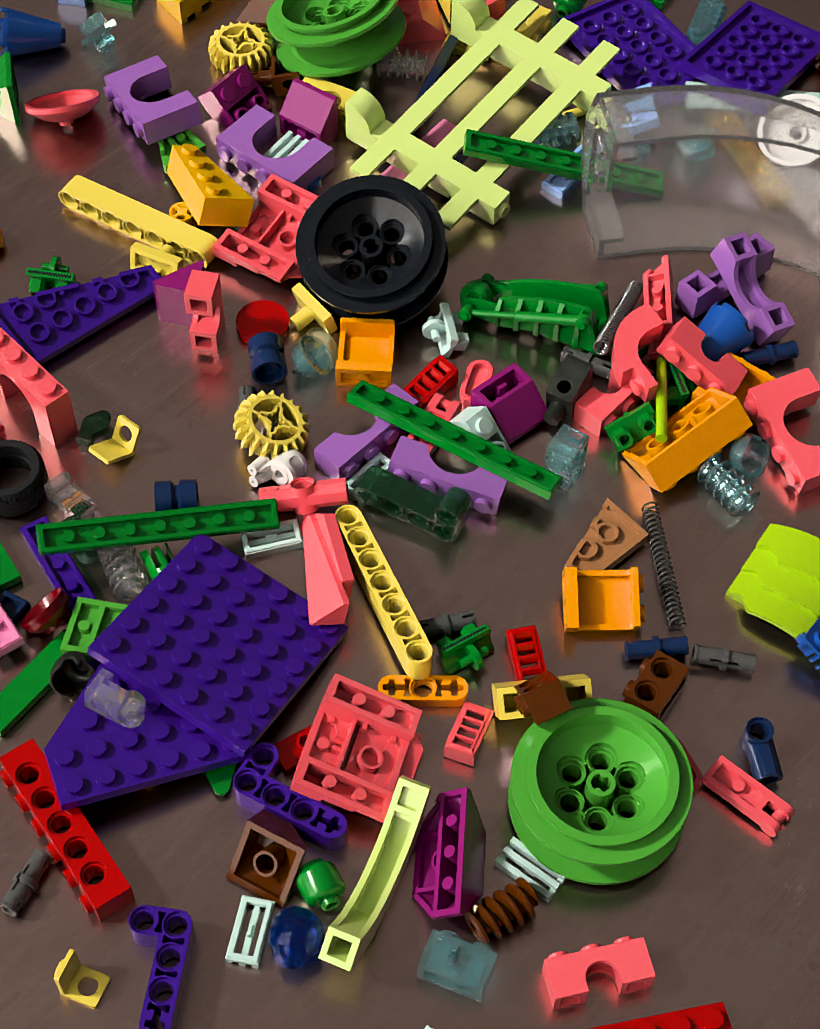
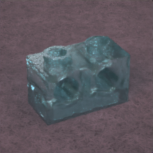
(567, 455)

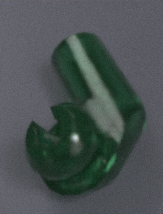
(92, 424)

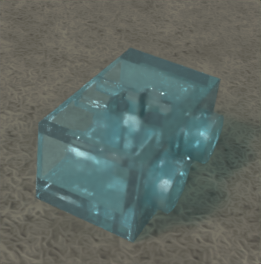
(466, 979)

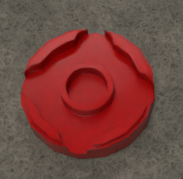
(262, 317)

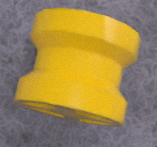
(181, 212)

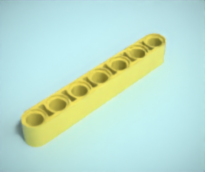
(137, 220)
(385, 594)

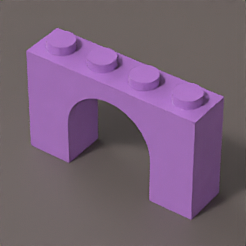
(151, 119)
(254, 129)

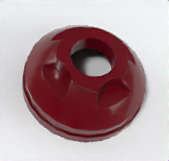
(47, 613)

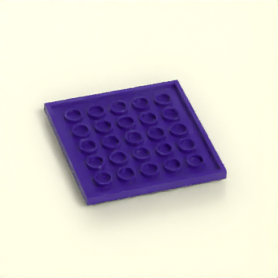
(217, 643)

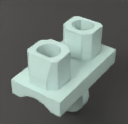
(443, 330)

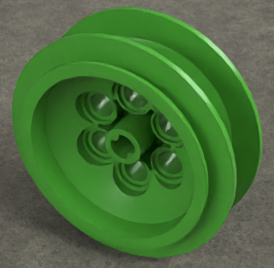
(334, 35)
(633, 750)

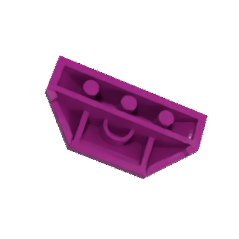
(450, 856)

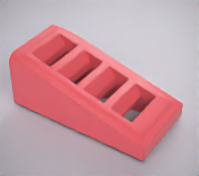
(463, 753)

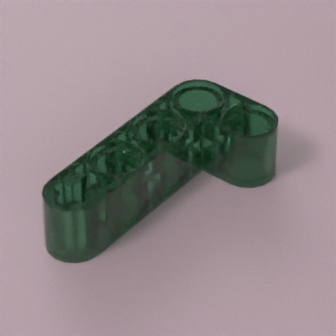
(415, 505)

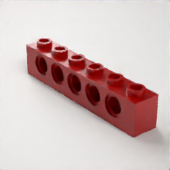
(102, 898)

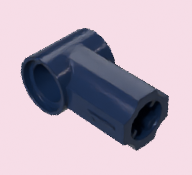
(761, 753)

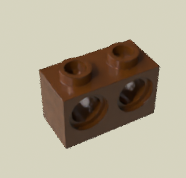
(660, 690)
(541, 698)

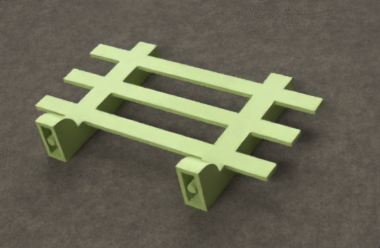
(528, 62)

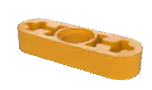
(432, 682)

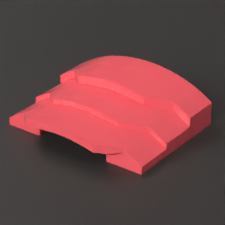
(270, 238)
(358, 749)

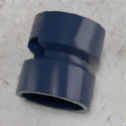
(267, 358)
(172, 496)

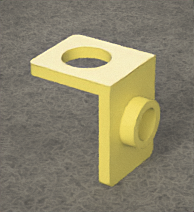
(117, 447)
(70, 974)

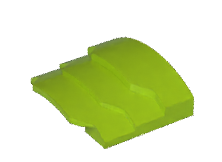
(781, 579)

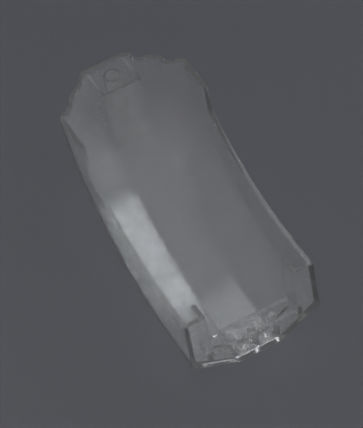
(701, 166)

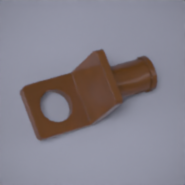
(274, 77)

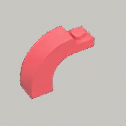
(635, 332)

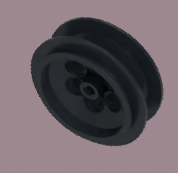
(387, 210)

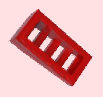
(441, 371)
(520, 641)

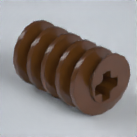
(501, 910)

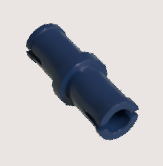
(771, 353)
(647, 648)

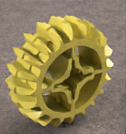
(240, 45)
(254, 425)

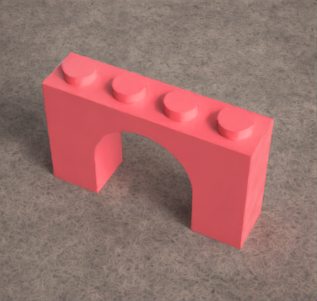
(44, 393)
(768, 406)

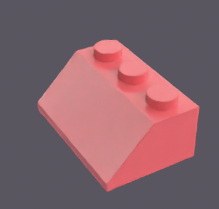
(422, 21)

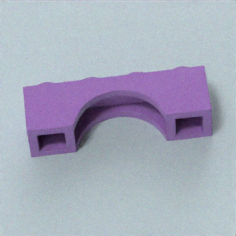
(736, 264)
(700, 291)
(344, 454)
(414, 464)

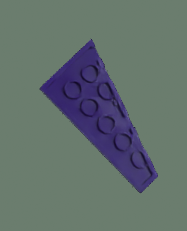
(70, 313)

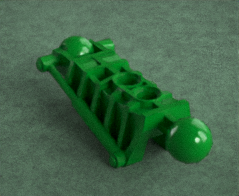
(546, 307)

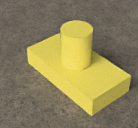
(161, 260)
(311, 311)

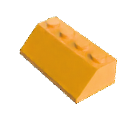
(692, 437)

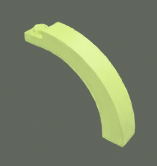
(366, 907)

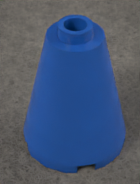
(28, 33)
(724, 331)

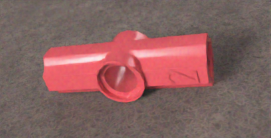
(306, 495)

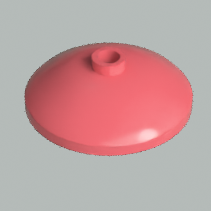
(63, 105)

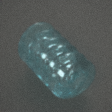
(706, 19)
(563, 127)
(725, 486)

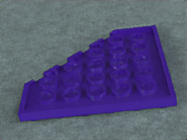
(101, 759)

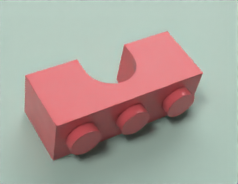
(205, 302)
(684, 351)
(599, 409)
(624, 961)

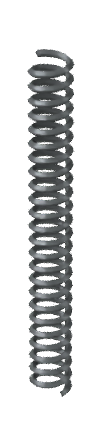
(621, 310)
(662, 567)

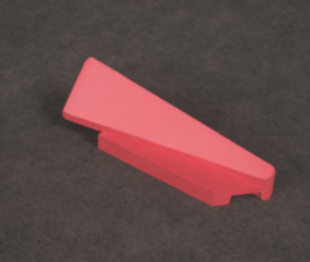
(659, 292)
(326, 570)

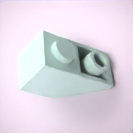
(481, 423)

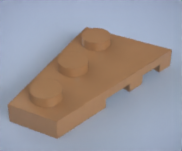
(608, 540)

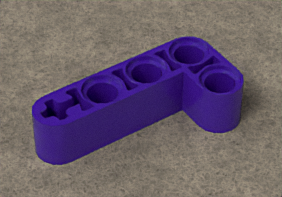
(294, 804)
(167, 947)

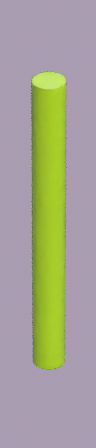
(661, 400)

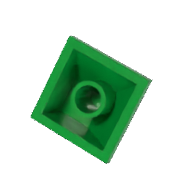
(9, 90)

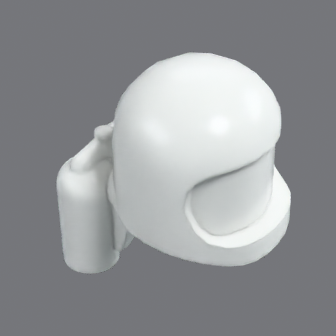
(281, 469)

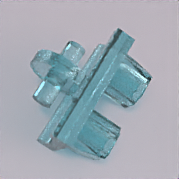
(96, 30)

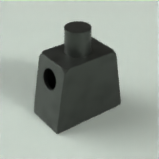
(566, 388)

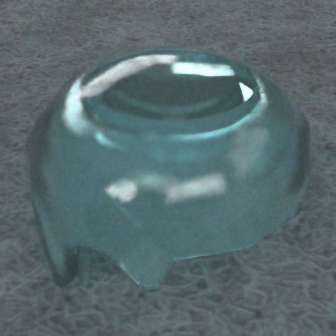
(749, 455)

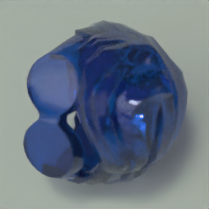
(296, 937)

